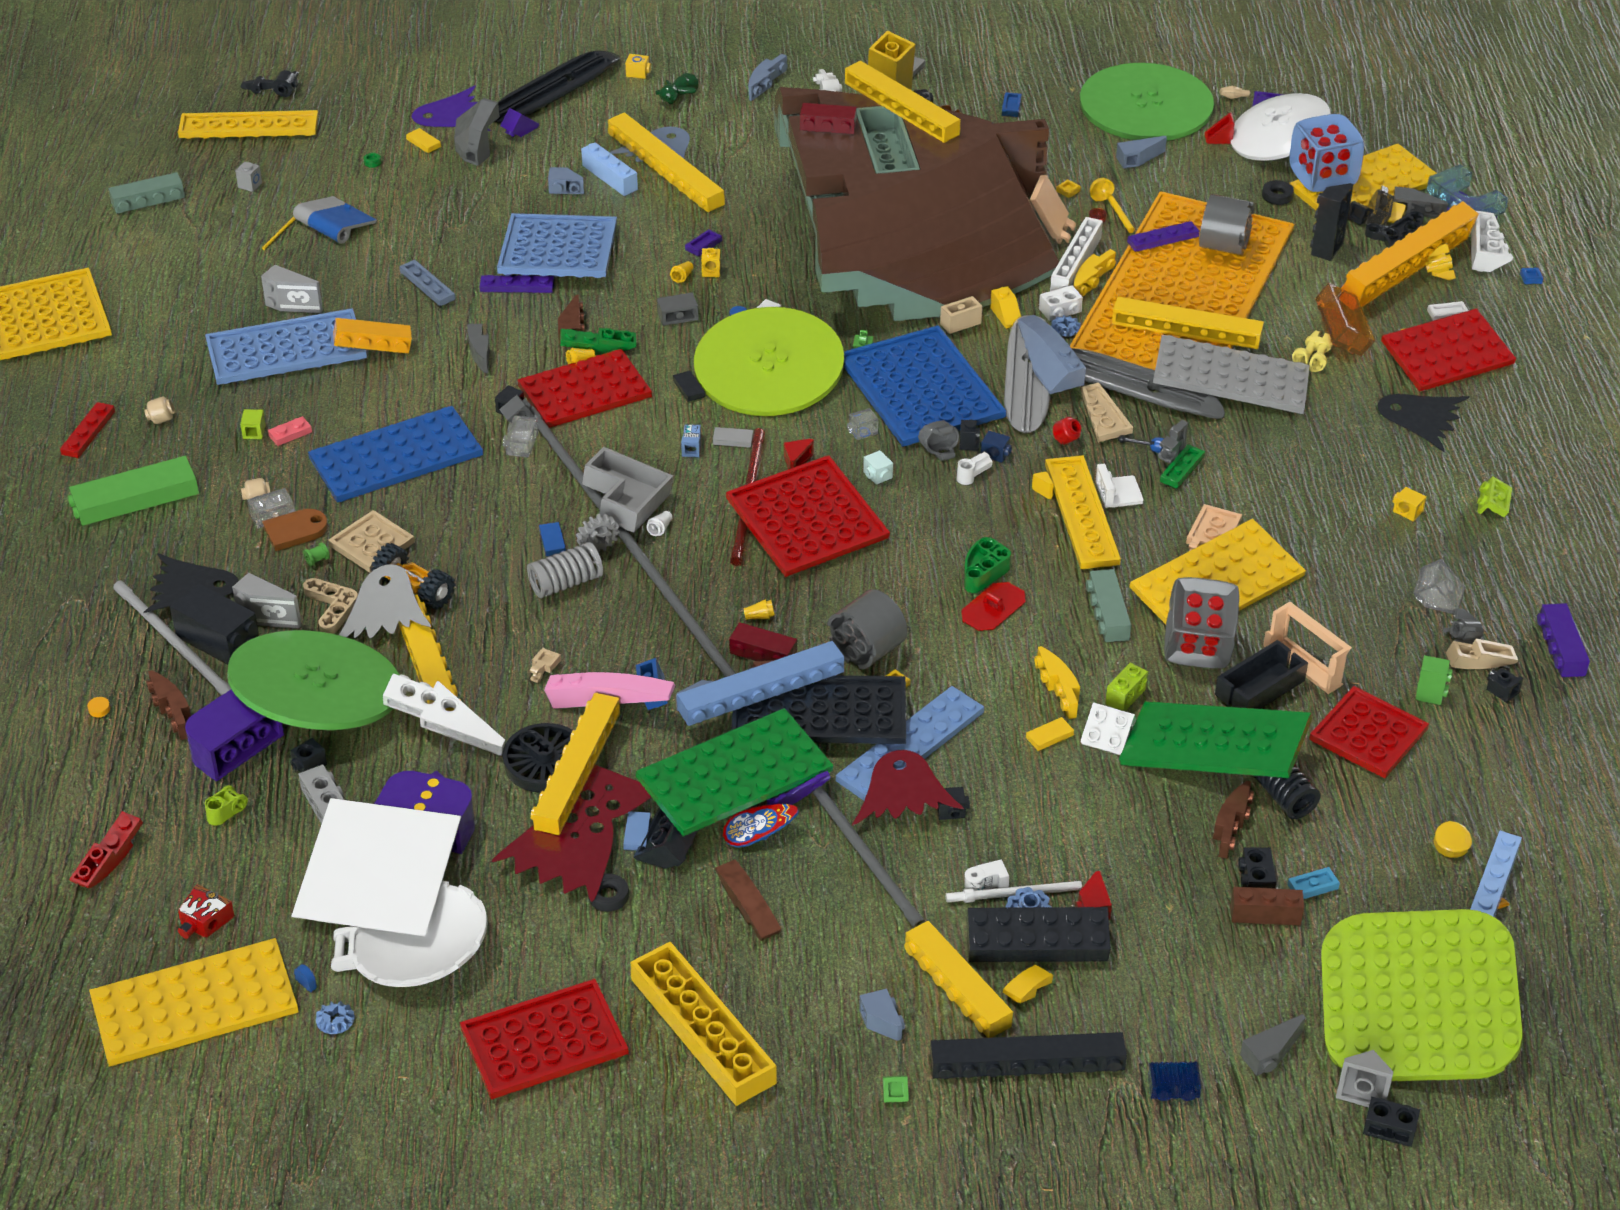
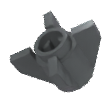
(1466, 628)

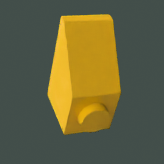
(1005, 306)

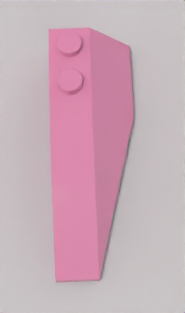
(578, 688)

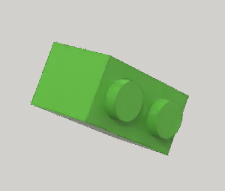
(1433, 680)

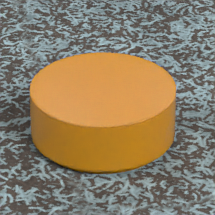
(98, 707)

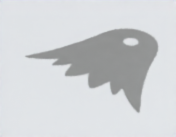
(385, 604)

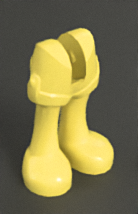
(1314, 343)

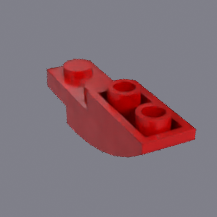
(107, 855)

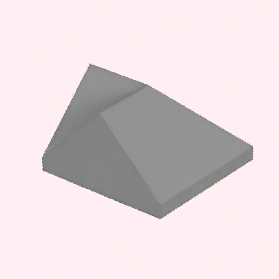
(1364, 1077)

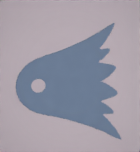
(677, 144)

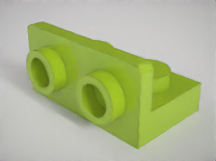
(1495, 496)

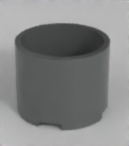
(1226, 224)
(868, 628)

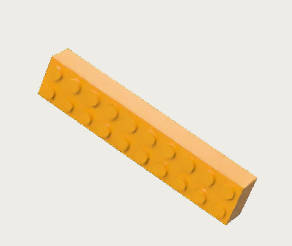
(1410, 253)

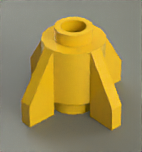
(1439, 263)

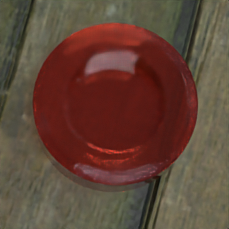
(1098, 213)

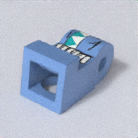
(691, 438)

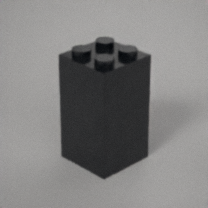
(213, 622)

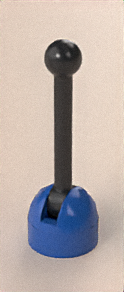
(1154, 443)

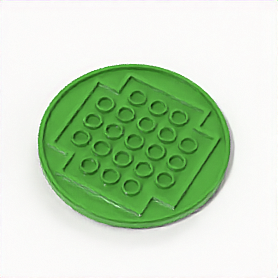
(1146, 101)
(311, 679)

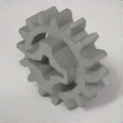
(599, 532)

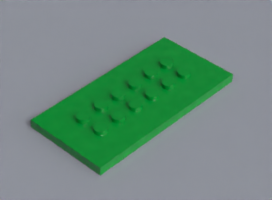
(1216, 739)

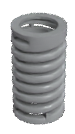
(564, 569)

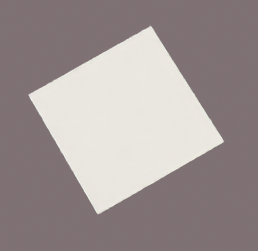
(377, 867)

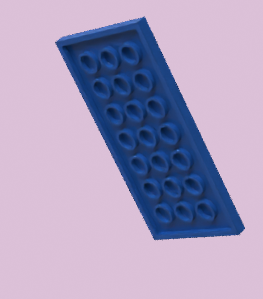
(395, 453)

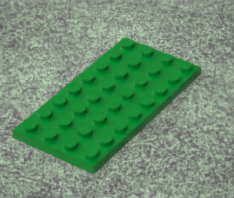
(733, 771)

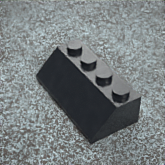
(1331, 221)
(664, 843)

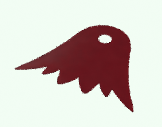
(903, 787)

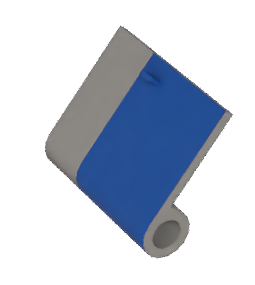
(331, 217)

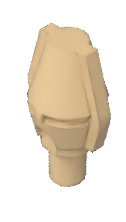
(1234, 92)

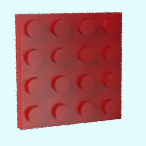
(1369, 732)

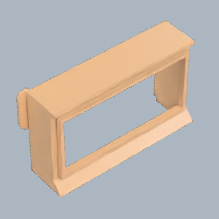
(1324, 677)

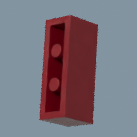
(828, 118)
(760, 643)

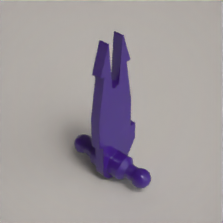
(800, 791)

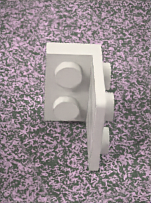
(1117, 490)
(1107, 728)

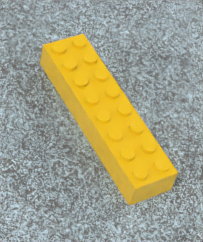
(703, 1023)

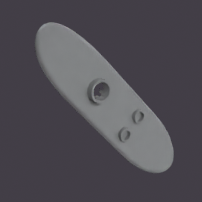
(1024, 394)

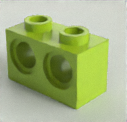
(1126, 687)

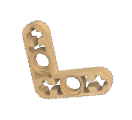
(342, 600)

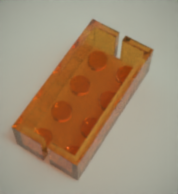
(1344, 320)

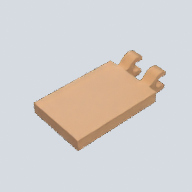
(1051, 210)
(1211, 524)

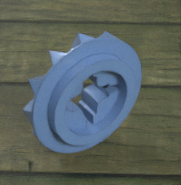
(1059, 325)
(340, 1023)

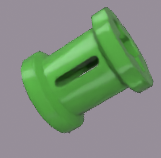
(316, 554)

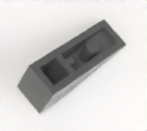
(1419, 201)
(1269, 1047)

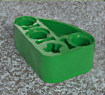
(985, 564)

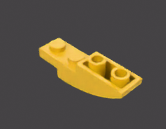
(1093, 268)
(1060, 679)

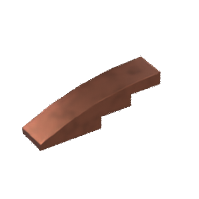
(748, 899)

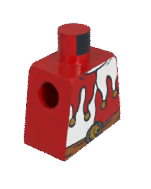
(204, 912)

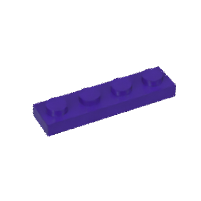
(1163, 236)
(523, 283)

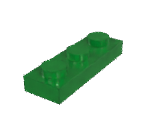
(1182, 466)

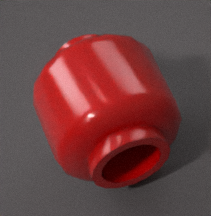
(1066, 430)

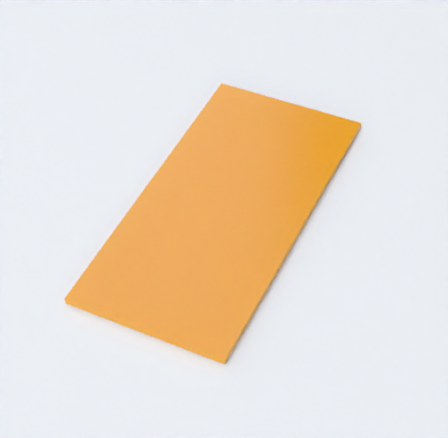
(1181, 277)

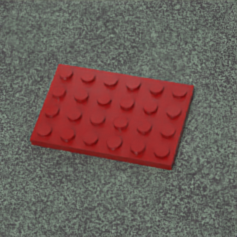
(1448, 349)
(584, 388)
(543, 1038)

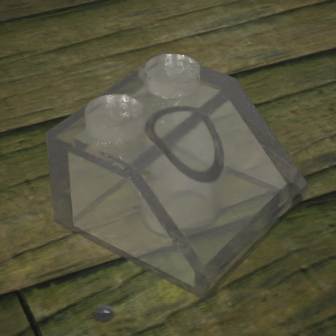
(1439, 587)

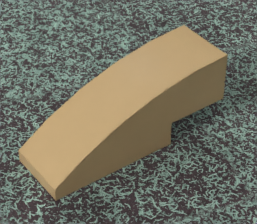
(1480, 655)

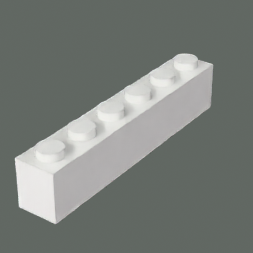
(1077, 253)

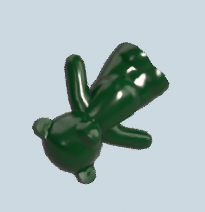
(684, 84)

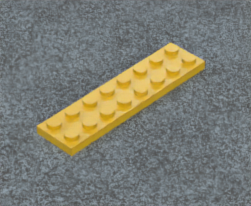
(248, 124)
(1082, 512)

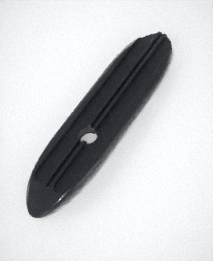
(554, 83)

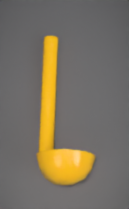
(1103, 189)

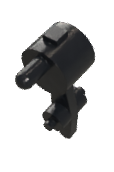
(282, 85)

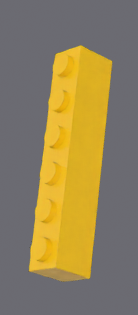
(958, 980)

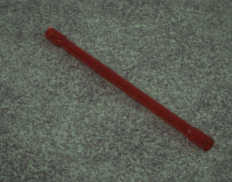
(738, 548)

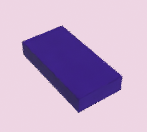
(704, 241)

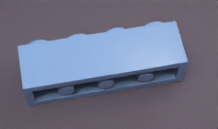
(609, 169)

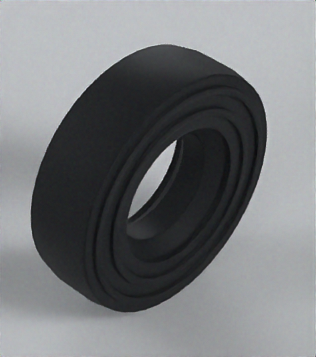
(1277, 199)
(615, 902)

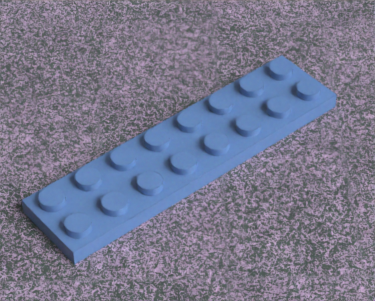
(924, 735)

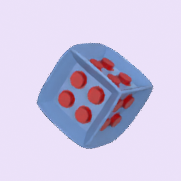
(1326, 152)

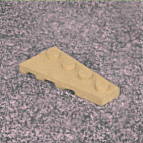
(1104, 414)

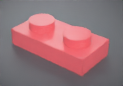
(290, 431)

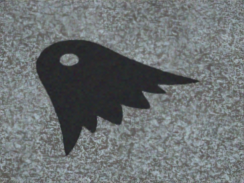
(1422, 414)
(183, 577)

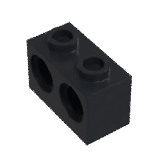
(1257, 868)
(1391, 1121)

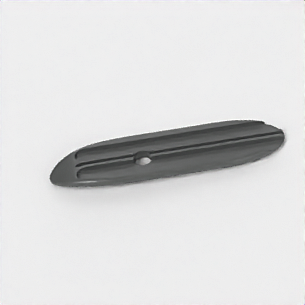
(1138, 381)

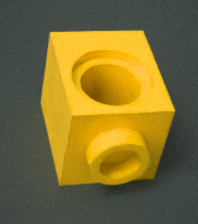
(711, 262)
(1409, 503)

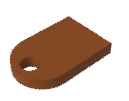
(295, 528)

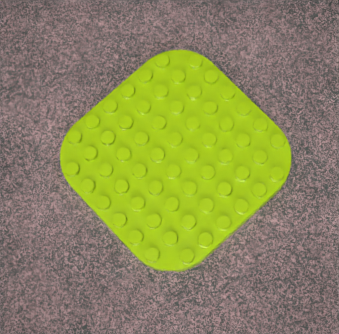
(1423, 993)

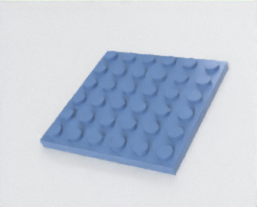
(557, 245)

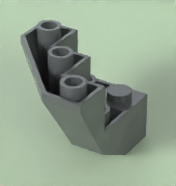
(472, 131)

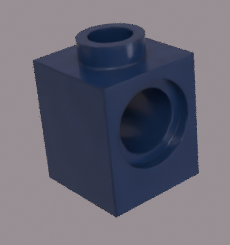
(996, 446)

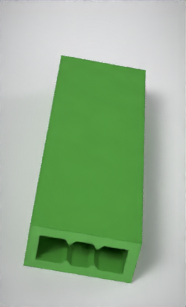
(132, 490)

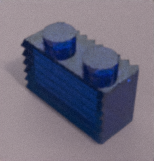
(1174, 1080)

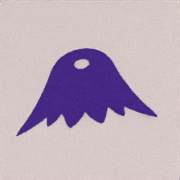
(445, 110)

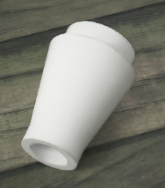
(657, 525)

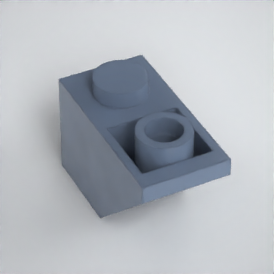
(564, 181)
(881, 1015)

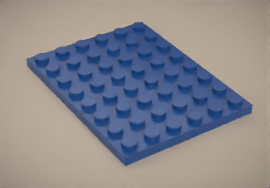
(920, 382)

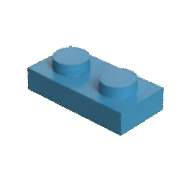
(1315, 882)

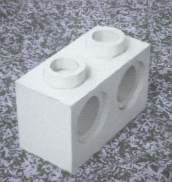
(1060, 302)

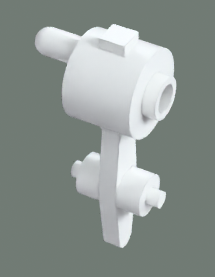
(827, 81)

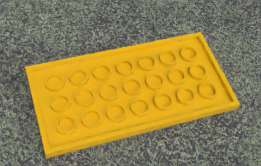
(1384, 167)
(1239, 556)
(192, 1001)

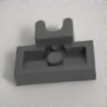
(1175, 443)

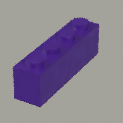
(1563, 640)

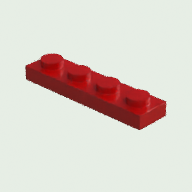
(87, 430)

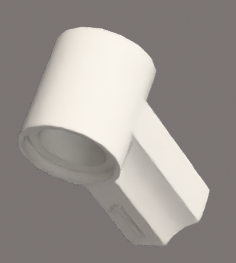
(970, 468)

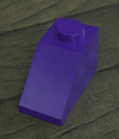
(517, 124)

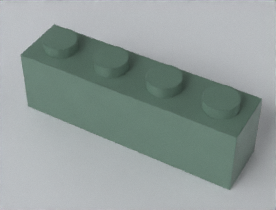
(146, 192)
(1108, 605)

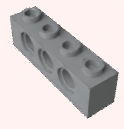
(318, 789)

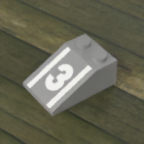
(291, 291)
(269, 602)

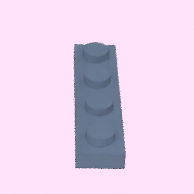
(427, 282)

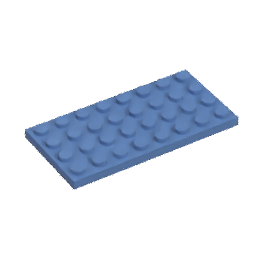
(278, 347)

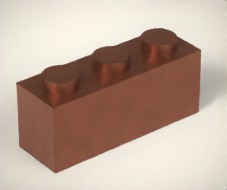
(1267, 906)

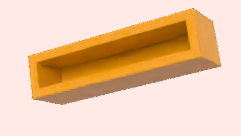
(372, 335)

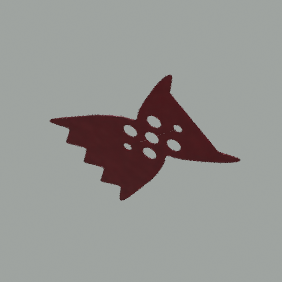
(582, 858)

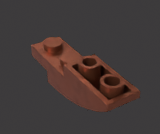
(170, 701)
(1232, 816)

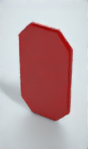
(993, 606)

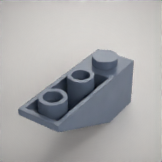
(1139, 151)

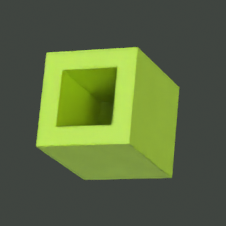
(253, 424)

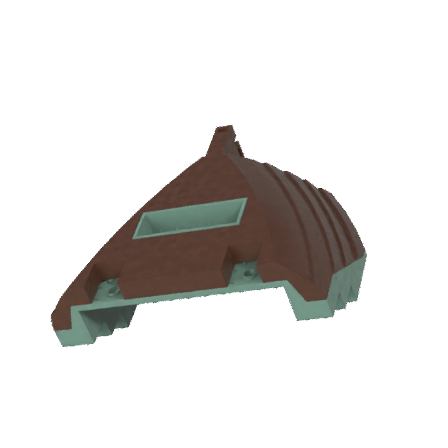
(919, 215)

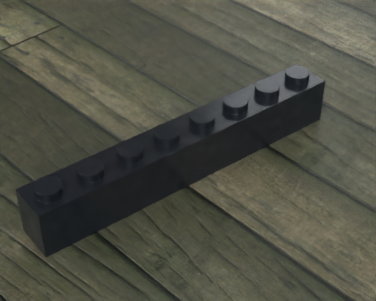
(1027, 1055)

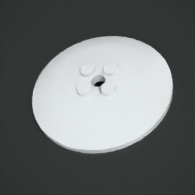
(1267, 127)

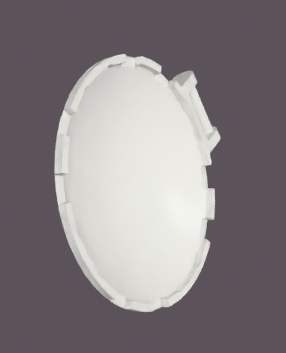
(414, 960)

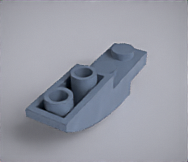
(764, 74)

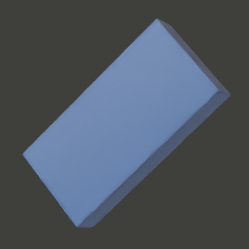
(636, 830)

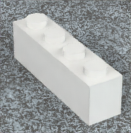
(1487, 244)

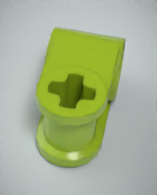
(223, 805)

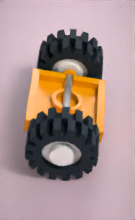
(433, 587)

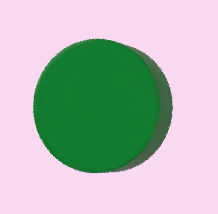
(372, 160)

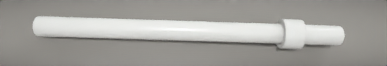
(970, 895)

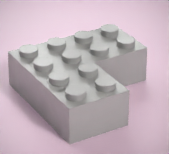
(629, 485)

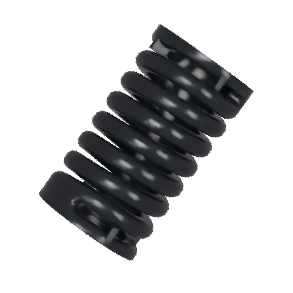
(1292, 793)

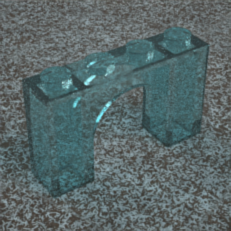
(1448, 183)

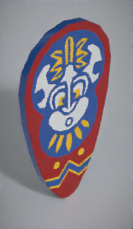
(757, 824)

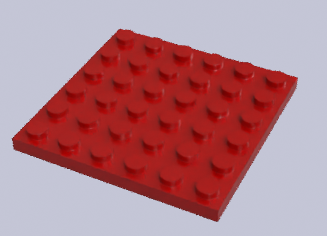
(807, 515)

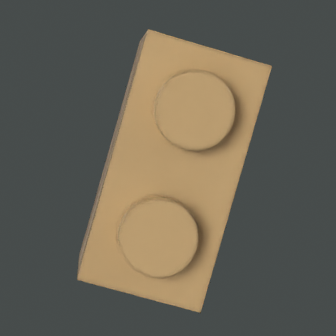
(961, 315)

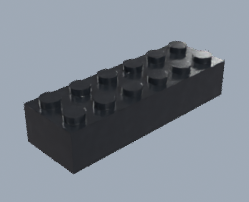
(1038, 934)

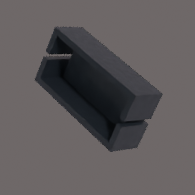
(1261, 677)

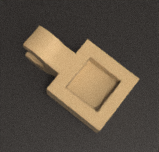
(543, 661)

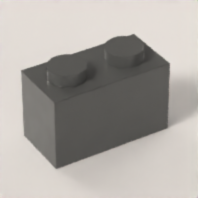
(677, 309)

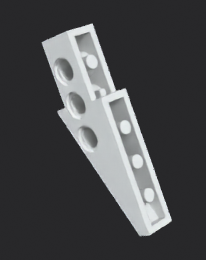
(458, 724)

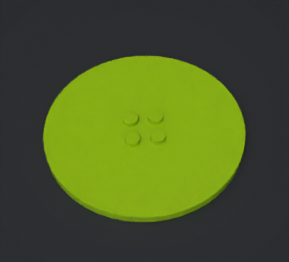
(769, 361)

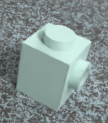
(878, 467)

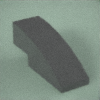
(479, 346)

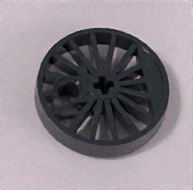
(534, 754)

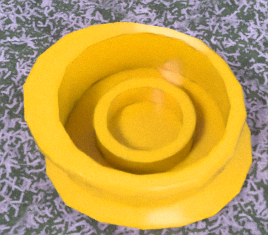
(1452, 839)

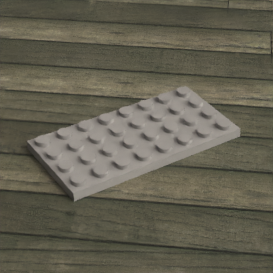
(1232, 374)

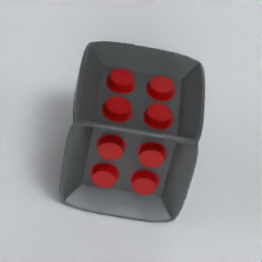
(1201, 622)

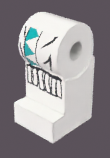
(987, 876)

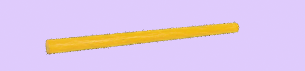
(278, 233)

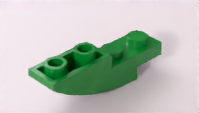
(602, 342)

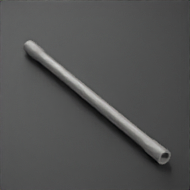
(127, 594)

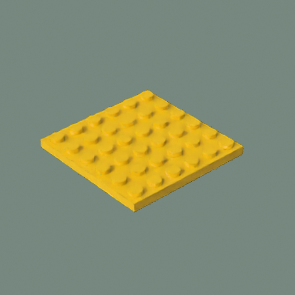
(50, 313)

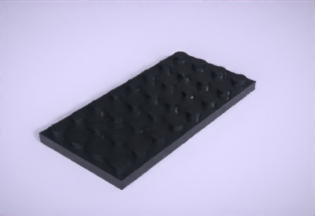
(841, 709)

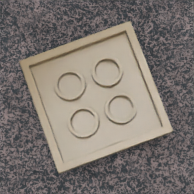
(366, 536)

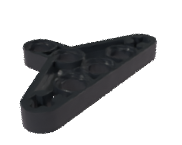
(1398, 228)

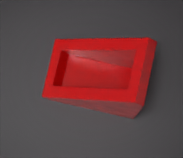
(1222, 131)
(798, 452)

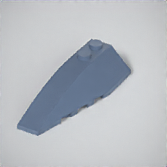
(1051, 356)

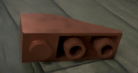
(572, 316)

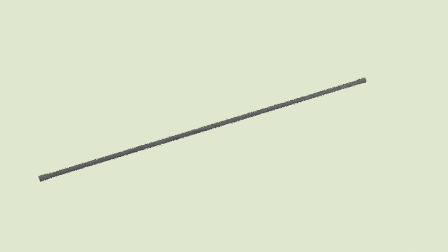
(908, 910)

